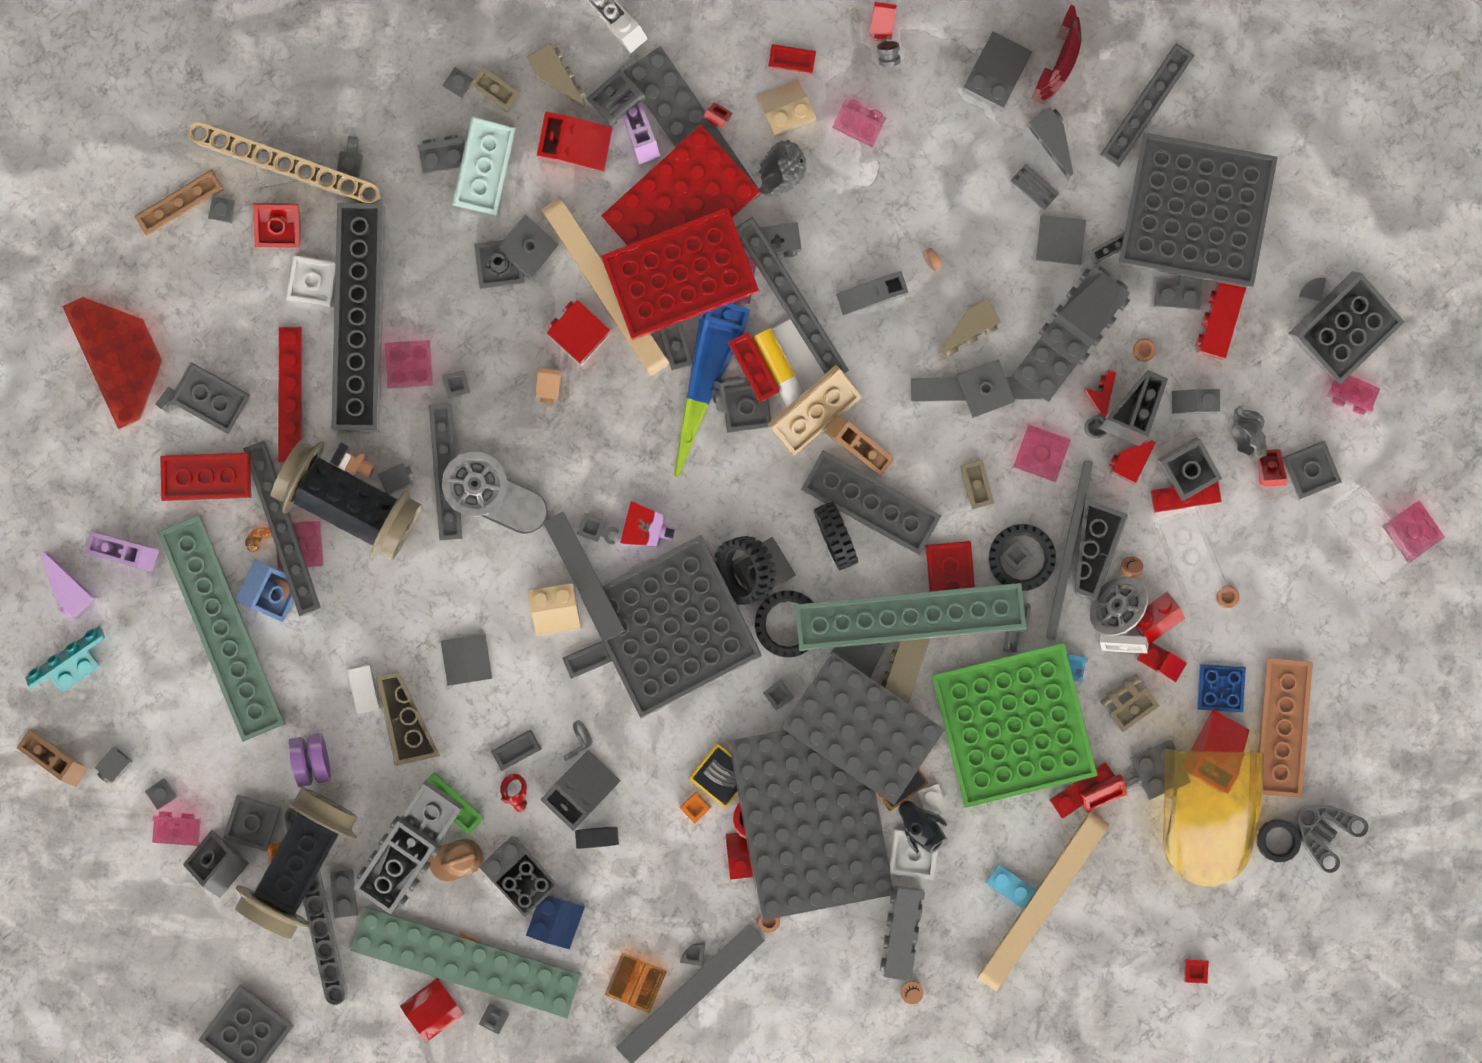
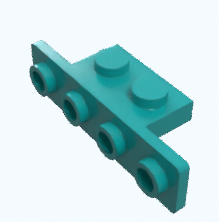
(70, 664)

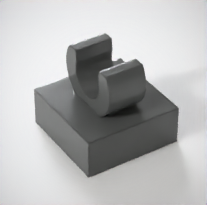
(493, 1018)

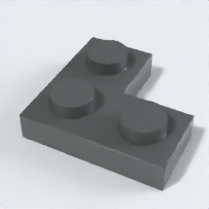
(1182, 296)

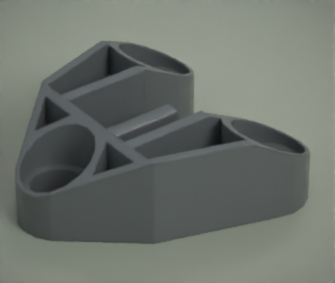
(1312, 844)

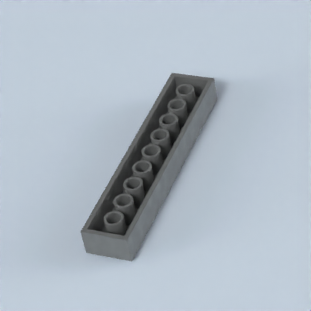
(358, 317)

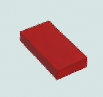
(792, 59)
(1103, 793)

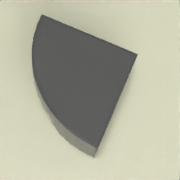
(1313, 289)
(694, 954)

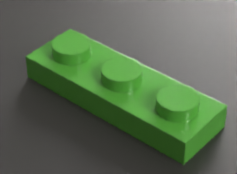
(468, 817)

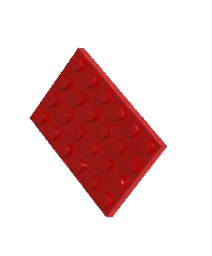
(682, 188)
(680, 273)

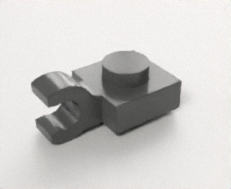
(350, 161)

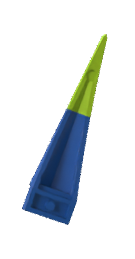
(708, 364)

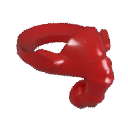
(518, 800)

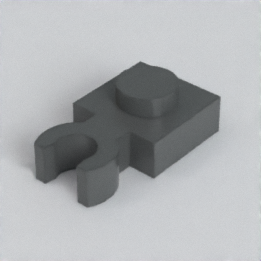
(593, 528)

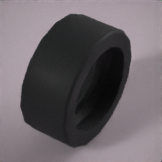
(596, 837)
(1261, 840)

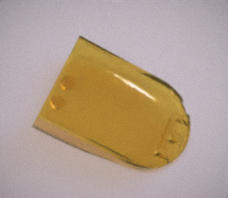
(1211, 813)

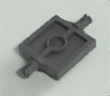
(1150, 770)

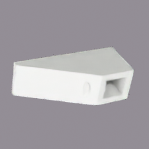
(619, 23)

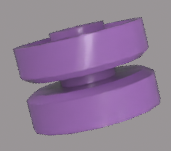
(309, 759)

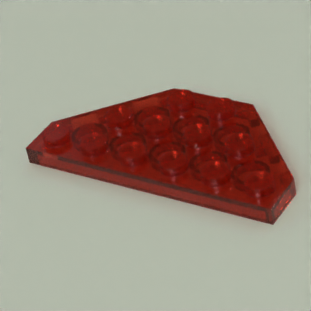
(118, 354)

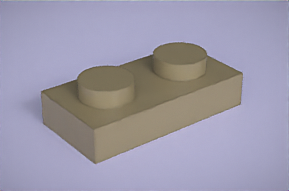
(495, 89)
(977, 484)

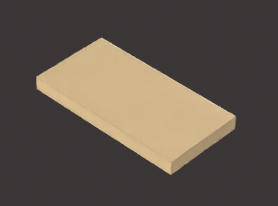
(814, 410)

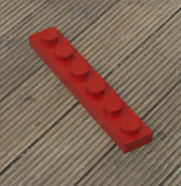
(289, 390)

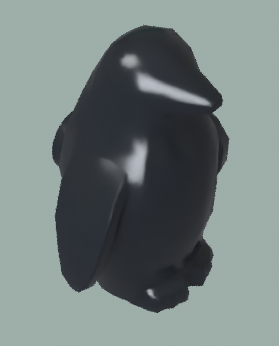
(922, 827)

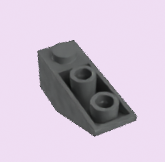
(872, 293)

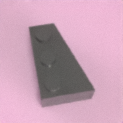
(1137, 410)

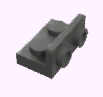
(441, 155)

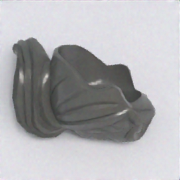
(1249, 433)

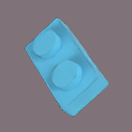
(1010, 886)

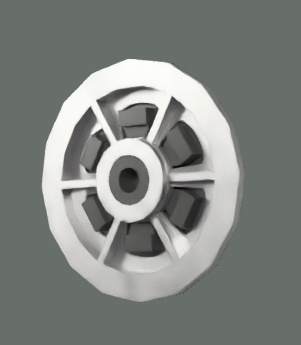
(474, 483)
(1119, 606)

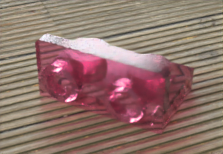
(859, 122)
(1354, 394)
(176, 830)

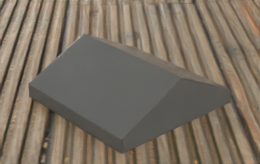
(466, 659)

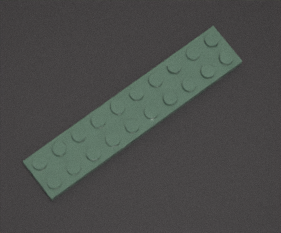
(910, 617)
(221, 628)
(465, 962)

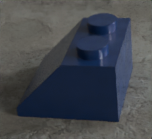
(555, 921)

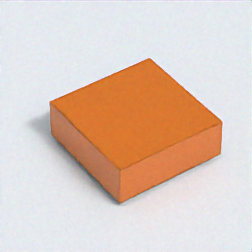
(695, 807)

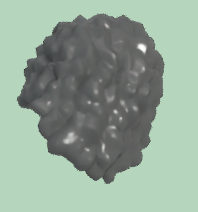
(782, 168)

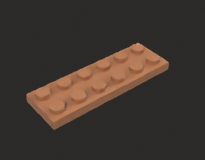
(1285, 725)

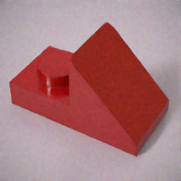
(1101, 399)
(1272, 469)
(1162, 662)
(738, 857)

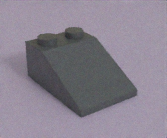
(997, 71)

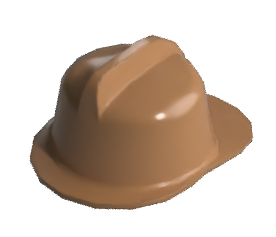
(456, 860)

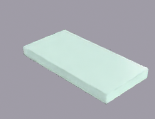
(483, 166)

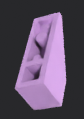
(640, 132)
(121, 551)
(67, 590)

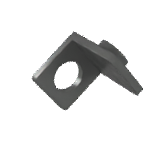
(718, 393)

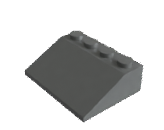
(1346, 327)

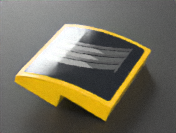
(716, 776)

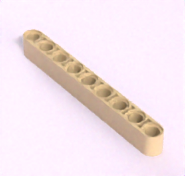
(275, 158)
(597, 276)
(1043, 901)

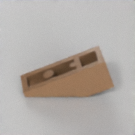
(859, 445)
(52, 758)

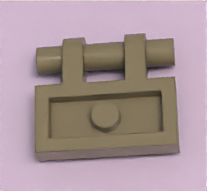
(1133, 709)

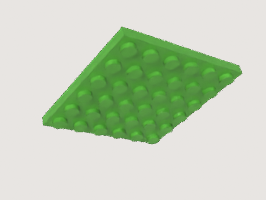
(1014, 725)

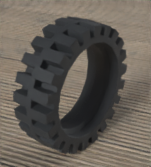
(1018, 530)
(836, 535)
(761, 562)
(760, 622)

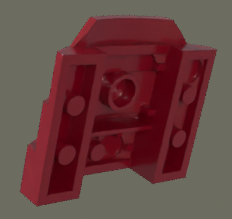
(1052, 80)

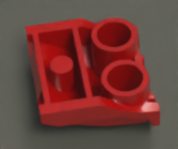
(431, 1010)

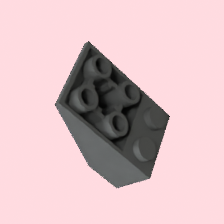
(580, 790)
(518, 875)

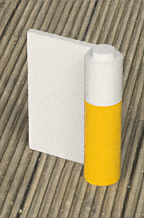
(788, 360)

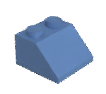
(258, 588)

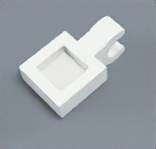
(932, 799)

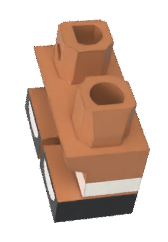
(351, 464)

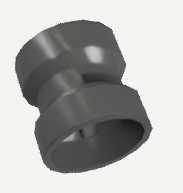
(1092, 425)

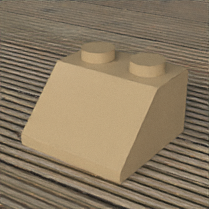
(786, 108)
(554, 609)

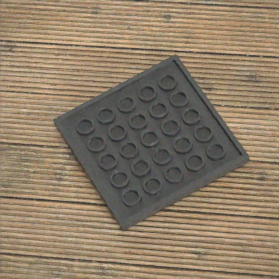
(1198, 210)
(677, 627)

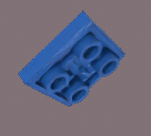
(1221, 688)

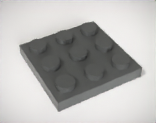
(245, 1029)

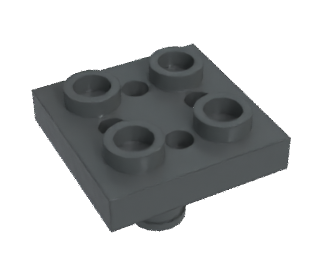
(489, 278)

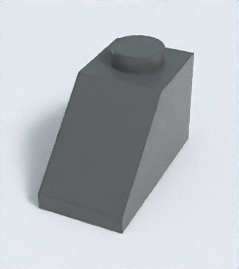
(1196, 401)

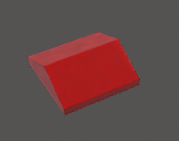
(276, 225)

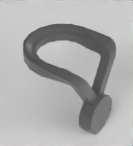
(587, 736)

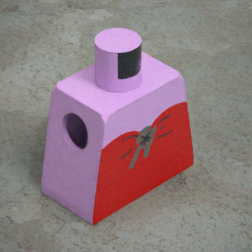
(645, 527)

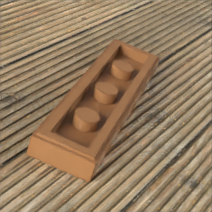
(179, 203)

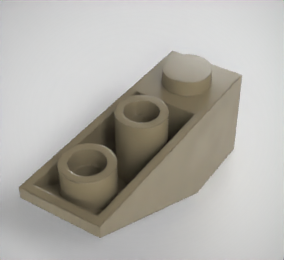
(551, 71)
(975, 321)

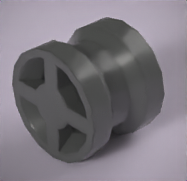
(888, 53)

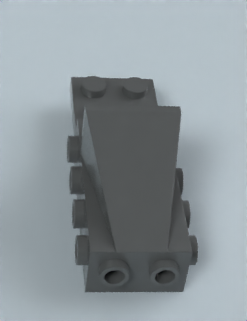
(1072, 332)
(407, 848)

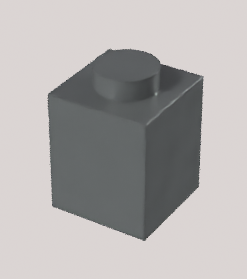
(396, 478)
(113, 765)

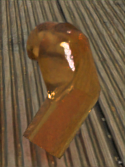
(254, 538)

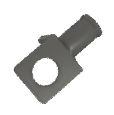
(1012, 636)

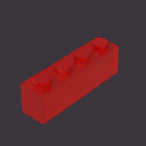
(1220, 320)

